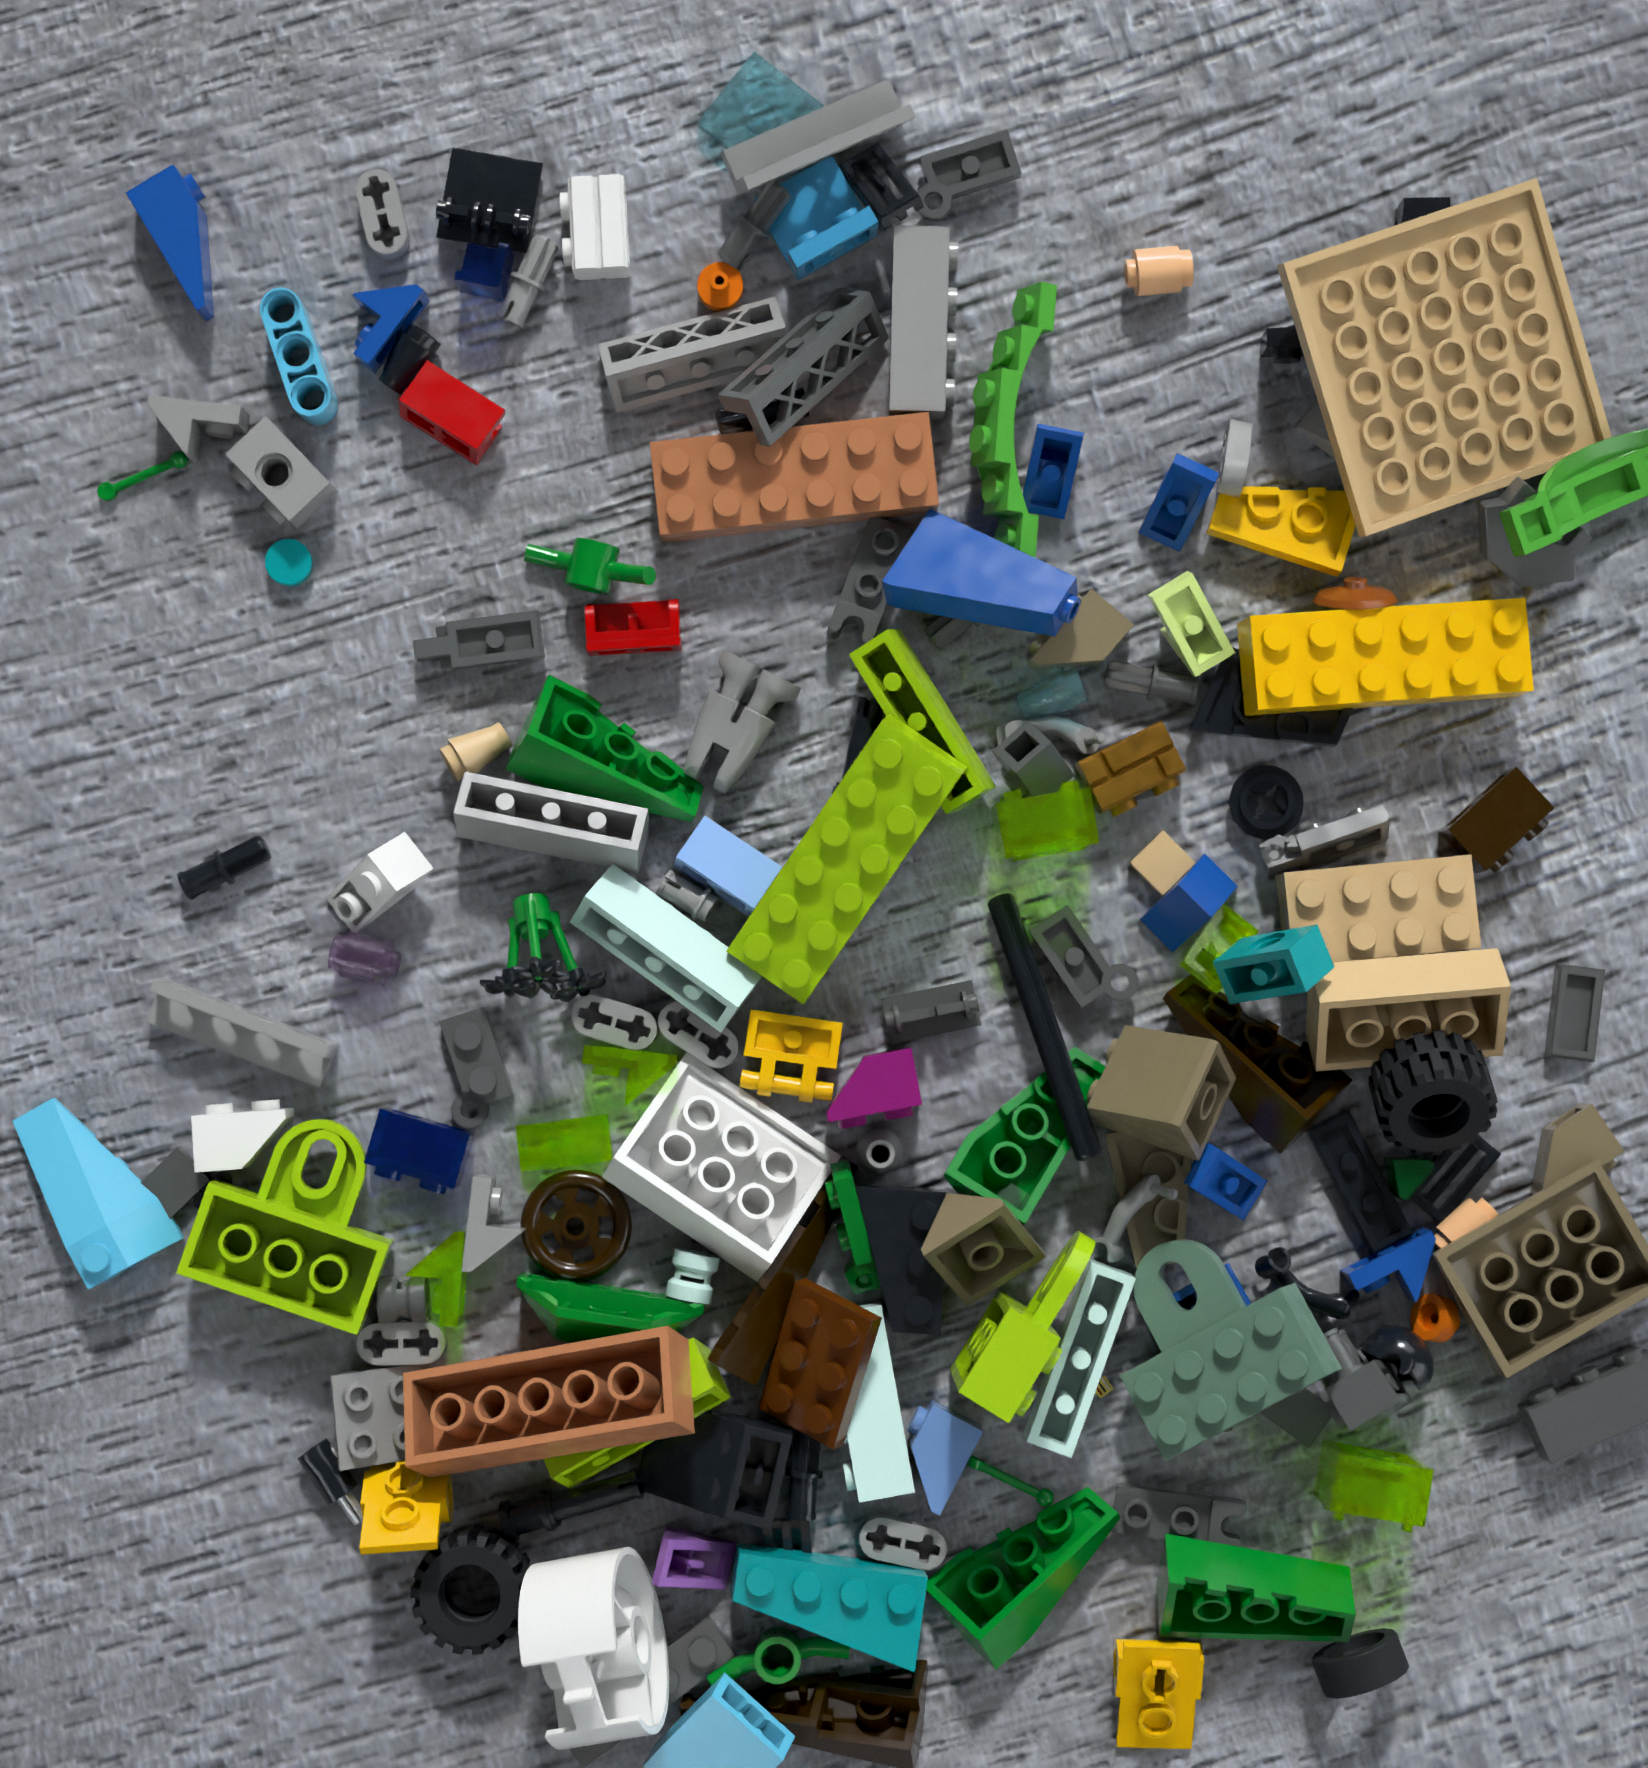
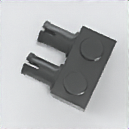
(1361, 1392)

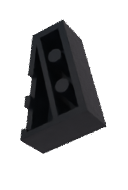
(897, 1227)

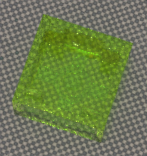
(1044, 823)
(1373, 1484)

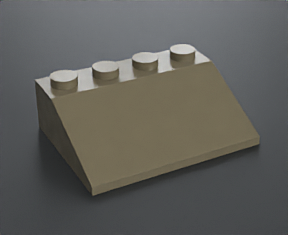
(1547, 1269)

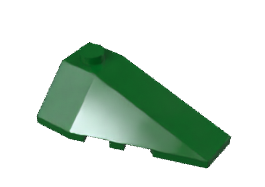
(584, 753)
(1019, 1145)
(1013, 1583)

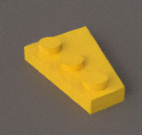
(1293, 525)

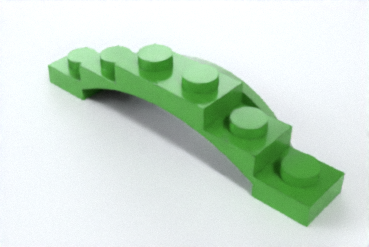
(994, 417)
(1580, 490)

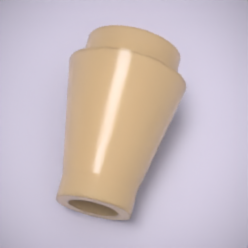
(474, 750)

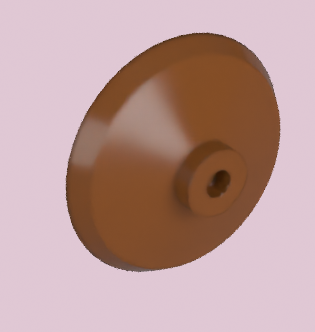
(1355, 595)

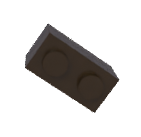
(1498, 820)

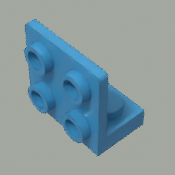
(820, 219)

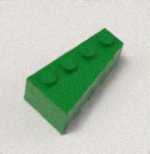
(1250, 1594)

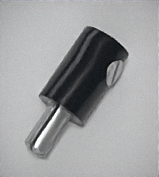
(322, 1468)

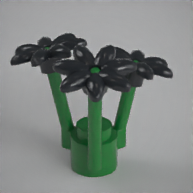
(533, 921)

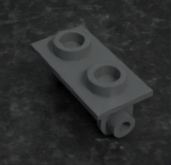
(931, 1011)

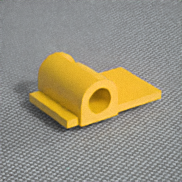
(403, 1509)
(1157, 1691)

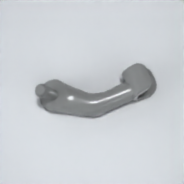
(1076, 735)
(1140, 1194)

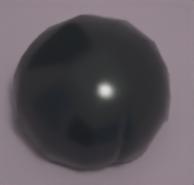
(1404, 1350)

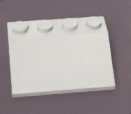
(721, 1167)

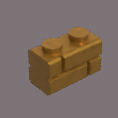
(1131, 768)

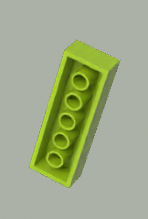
(846, 858)

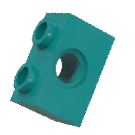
(1273, 964)

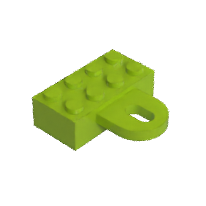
(293, 1240)
(1018, 1340)

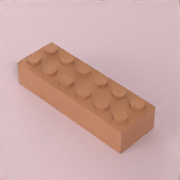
(798, 482)
(548, 1402)

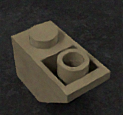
(1084, 640)
(1572, 1143)

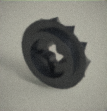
(1287, 799)

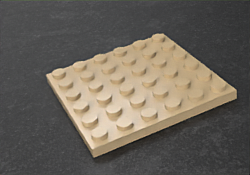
(1445, 356)

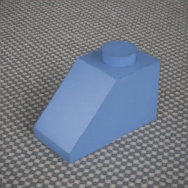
(941, 1449)

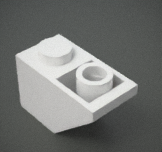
(379, 882)
(235, 1139)

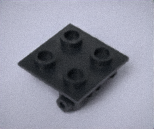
(489, 200)

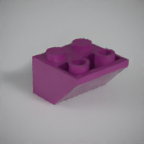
(876, 1085)

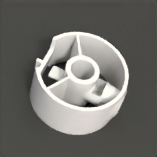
(598, 1645)

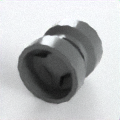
(403, 1299)

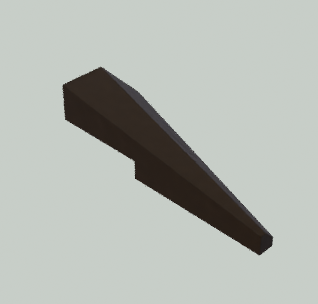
(758, 1323)
(855, 1716)

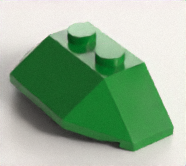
(596, 1311)

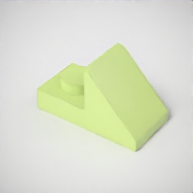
(1190, 624)

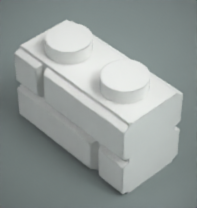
(597, 227)

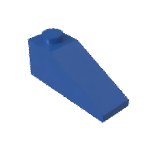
(180, 229)

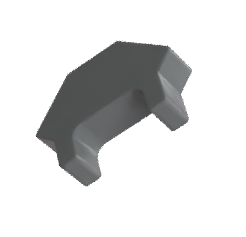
(1544, 566)

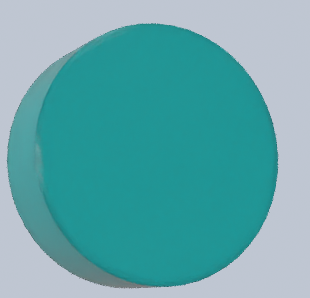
(289, 562)

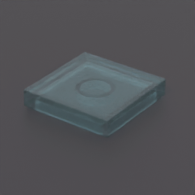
(755, 103)

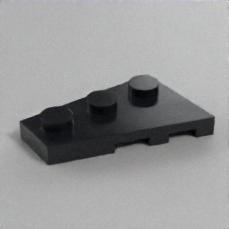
(1223, 714)

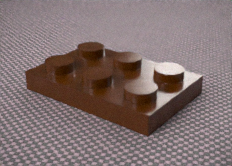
(819, 1363)

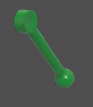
(109, 491)
(1043, 1496)

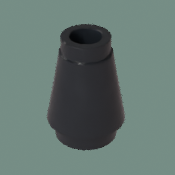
(407, 357)

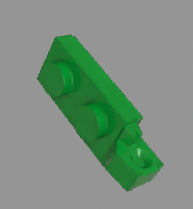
(852, 1233)

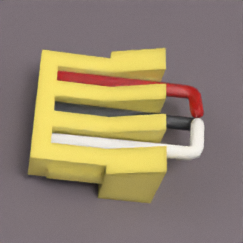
(1103, 1387)

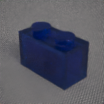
(418, 1149)

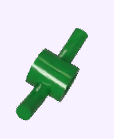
(590, 565)
(783, 1673)

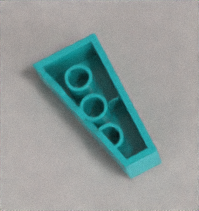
(839, 1597)

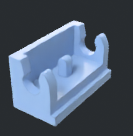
(726, 865)

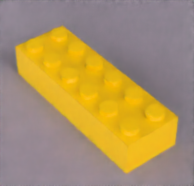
(1385, 656)

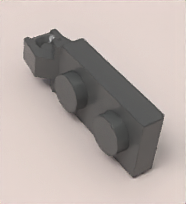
(484, 641)
(1326, 842)

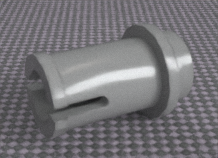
(688, 896)

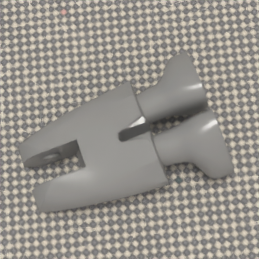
(732, 727)

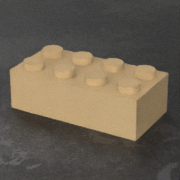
(1385, 907)
(1380, 1000)

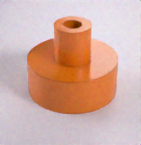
(721, 296)
(1434, 1318)

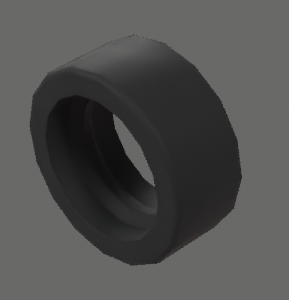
(1360, 1665)

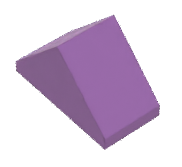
(693, 1560)

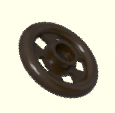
(606, 1250)

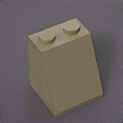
(1162, 1089)

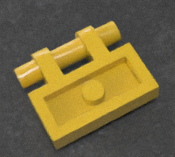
(793, 1041)

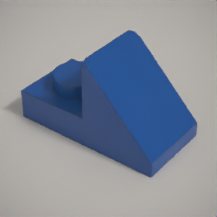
(394, 310)
(1051, 470)
(1178, 502)
(1225, 1181)
(1405, 1259)

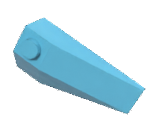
(93, 1196)

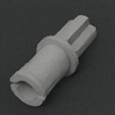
(528, 281)

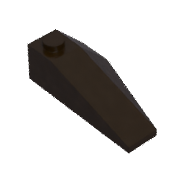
(1274, 1077)

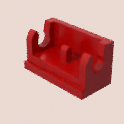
(451, 412)
(633, 628)

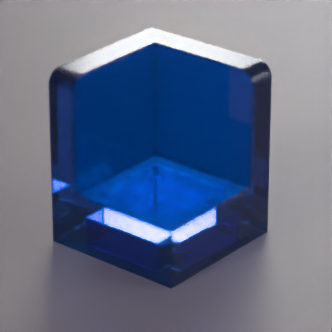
(485, 271)

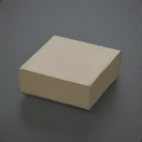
(1162, 862)

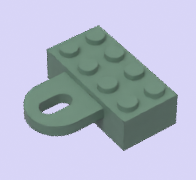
(1221, 1355)

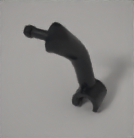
(1277, 1266)

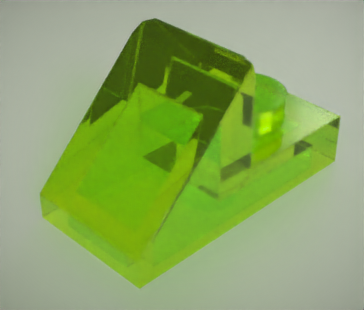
(1213, 940)
(643, 1066)
(564, 1142)
(446, 1263)

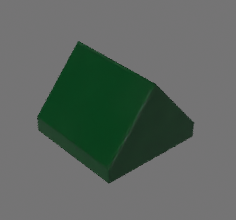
(1406, 1175)

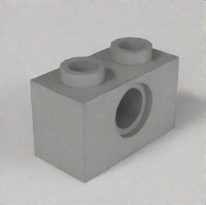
(262, 451)

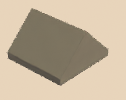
(978, 1245)

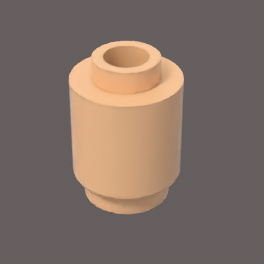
(1159, 270)
(1463, 1220)

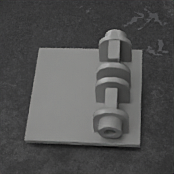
(369, 1416)

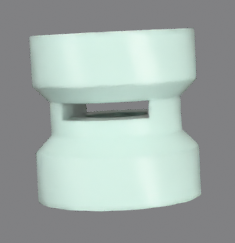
(694, 1265)

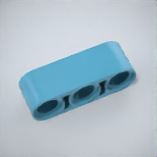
(285, 339)

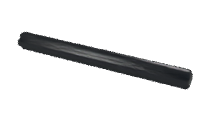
(1044, 1027)

